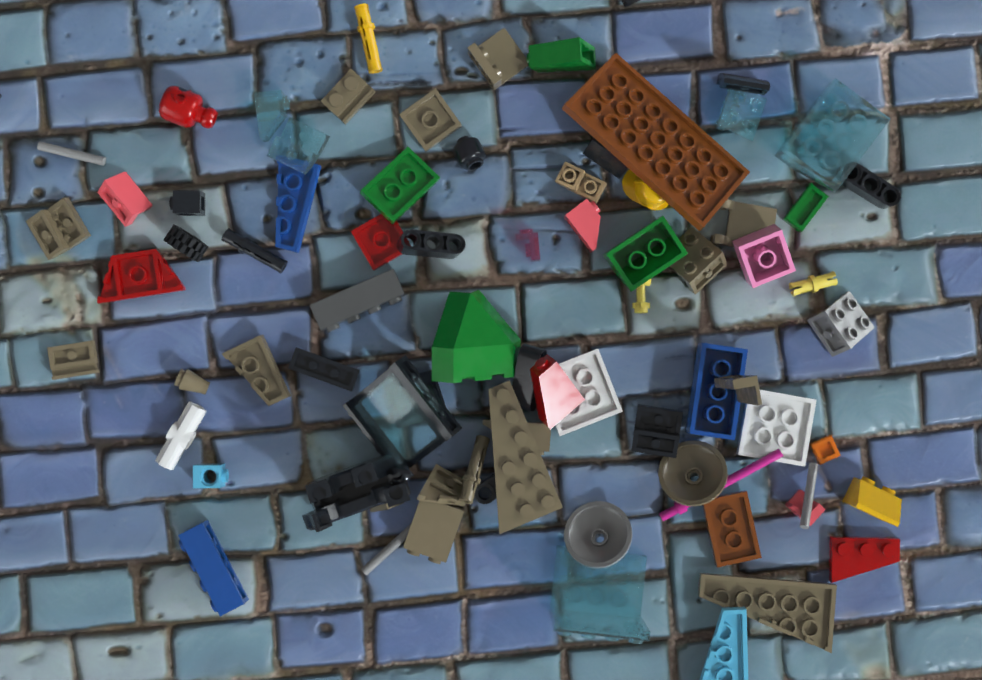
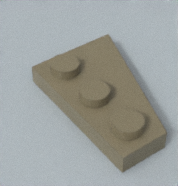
(259, 368)

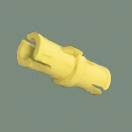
(813, 283)

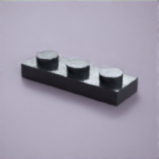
(324, 369)

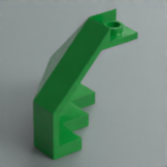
(473, 341)

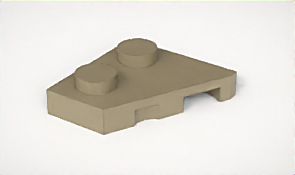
(442, 487)

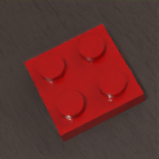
(379, 241)

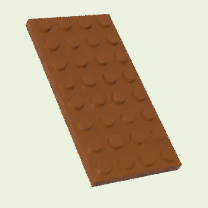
(656, 141)

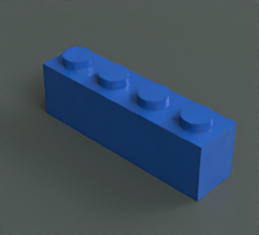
(213, 568)

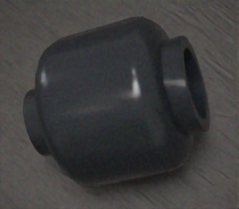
(469, 153)

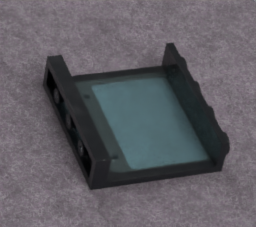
(402, 414)

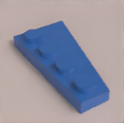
(294, 205)

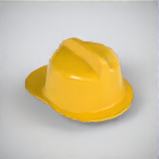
(641, 192)

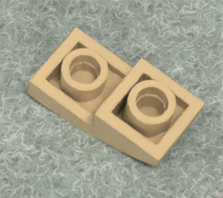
(580, 182)

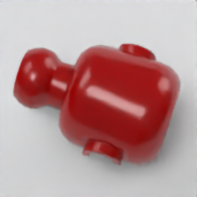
(185, 108)

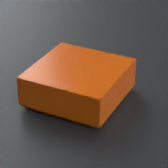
(824, 449)

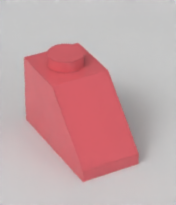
(585, 222)

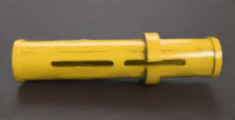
(366, 29)

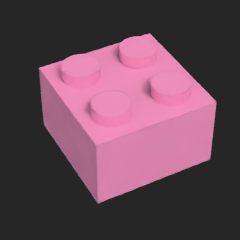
(764, 255)

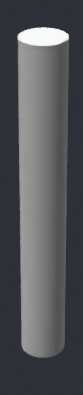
(71, 153)
(808, 496)
(386, 551)

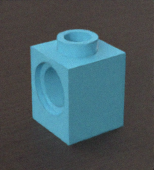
(200, 475)

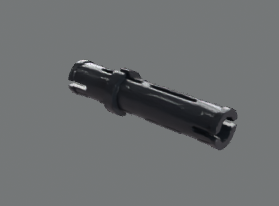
(246, 246)

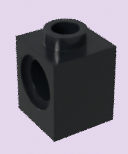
(188, 202)

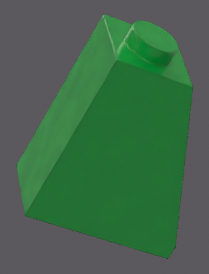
(562, 56)

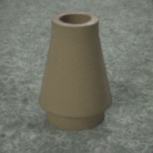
(191, 382)

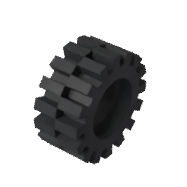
(186, 243)

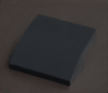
(743, 84)
(657, 431)

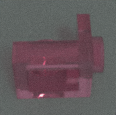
(532, 247)

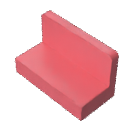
(124, 198)

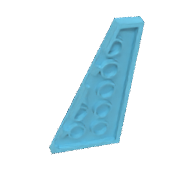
(729, 647)

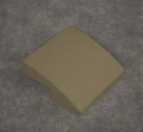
(58, 228)

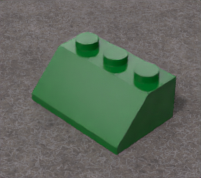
(645, 253)

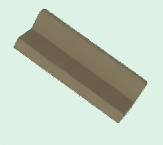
(746, 387)

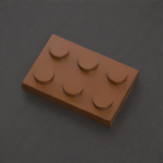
(731, 529)

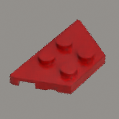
(138, 276)

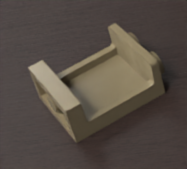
(433, 530)

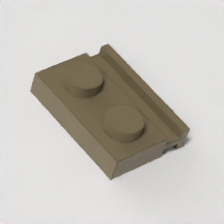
(348, 96)
(73, 360)

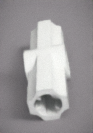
(180, 435)

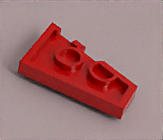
(860, 554)

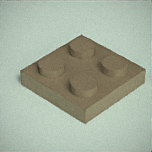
(430, 120)

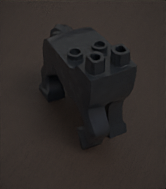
(356, 490)

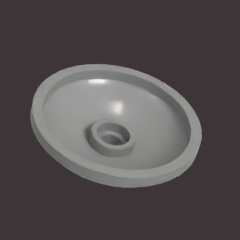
(596, 521)

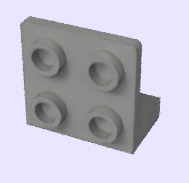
(841, 324)

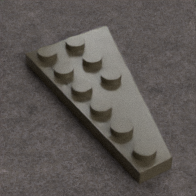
(521, 476)

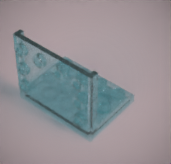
(599, 599)

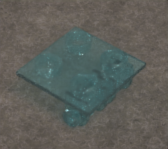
(741, 113)

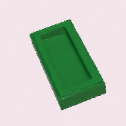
(805, 207)

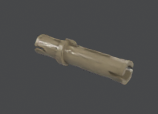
(471, 479)

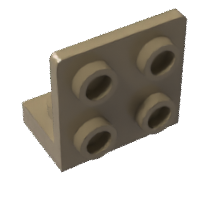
(498, 58)
(700, 263)

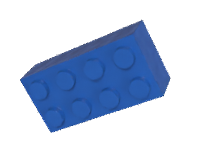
(714, 409)

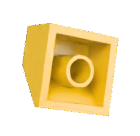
(873, 500)

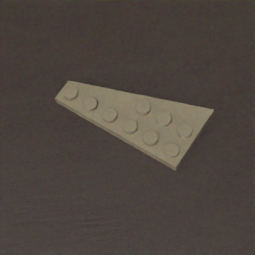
(788, 606)

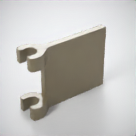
(743, 220)

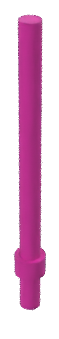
(736, 476)

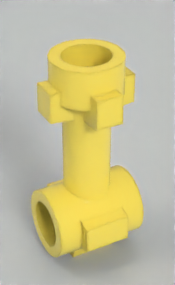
(641, 305)

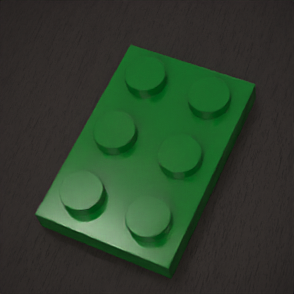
(399, 185)

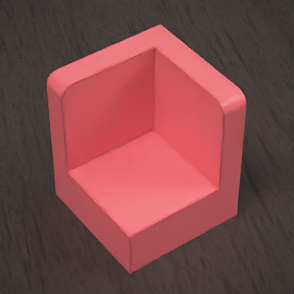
(796, 503)

